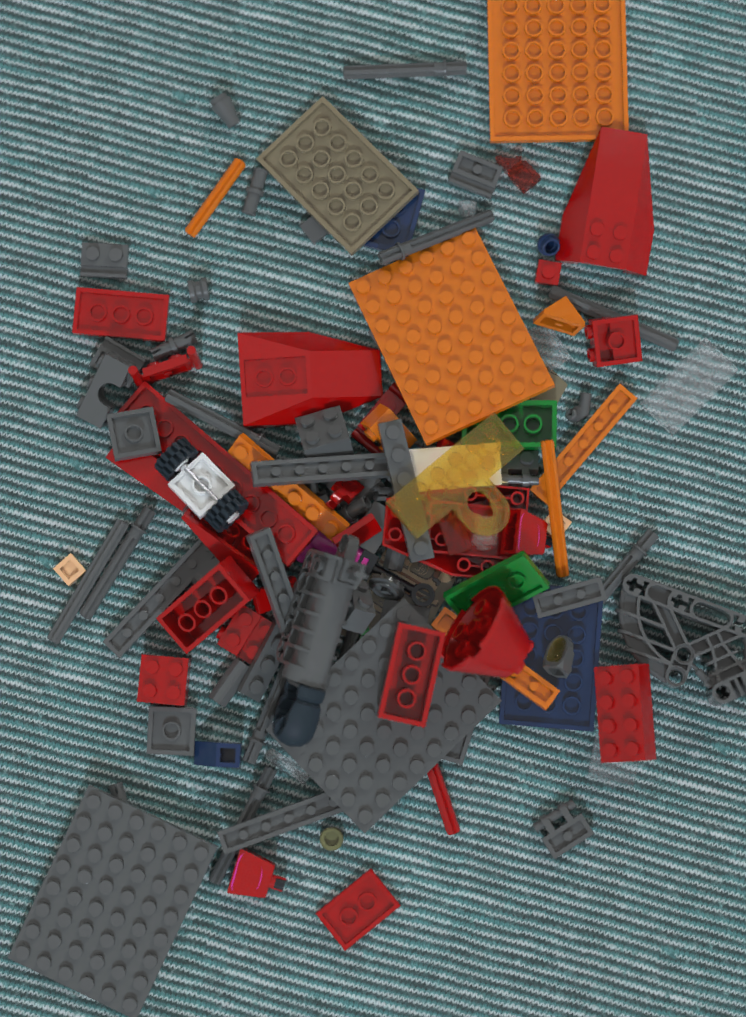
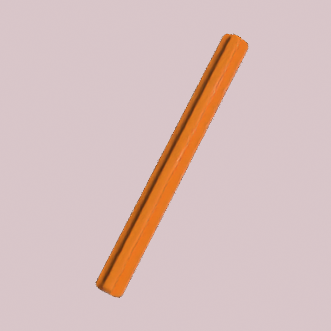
(554, 508)

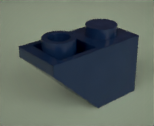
(218, 754)

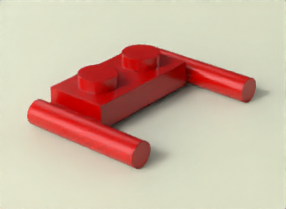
(161, 370)
(392, 399)

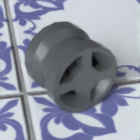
(198, 290)

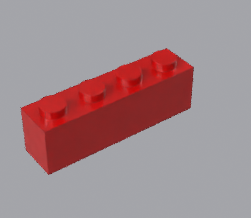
(144, 471)

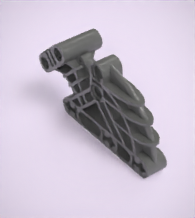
(727, 671)

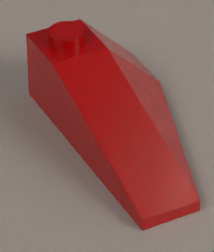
(226, 543)

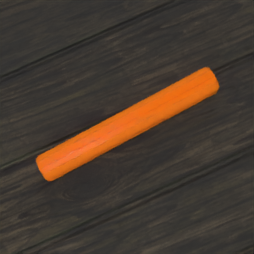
(215, 197)

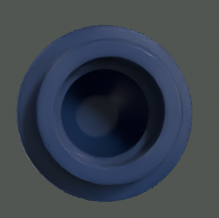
(548, 244)

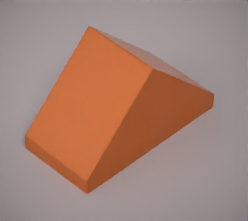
(561, 317)

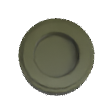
(331, 838)

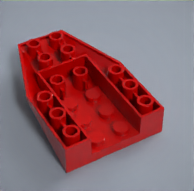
(302, 374)
(463, 564)

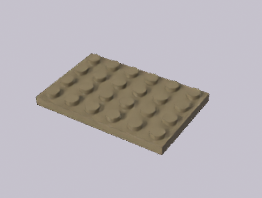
(337, 175)

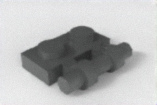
(524, 464)
(568, 834)

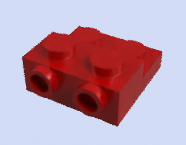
(613, 340)
(244, 634)

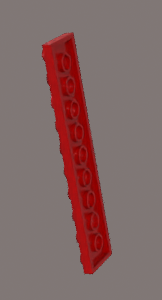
(265, 507)

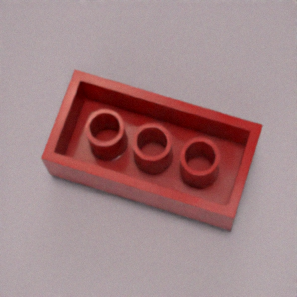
(208, 604)
(411, 674)
(625, 713)

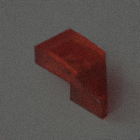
(519, 172)

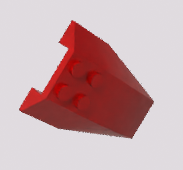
(611, 206)

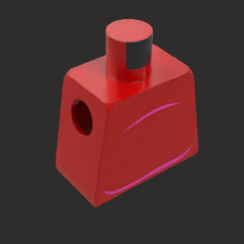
(525, 533)
(254, 875)

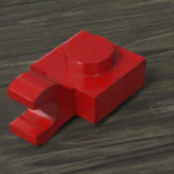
(344, 491)

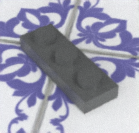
(569, 597)

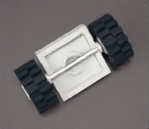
(201, 485)

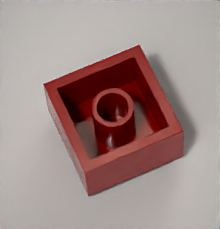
(164, 680)

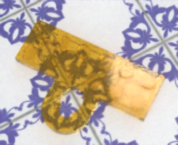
(454, 477)

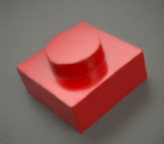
(548, 273)

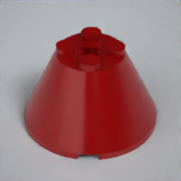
(487, 638)

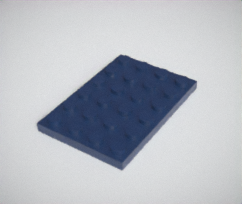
(576, 701)

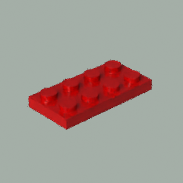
(121, 314)

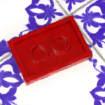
(358, 909)

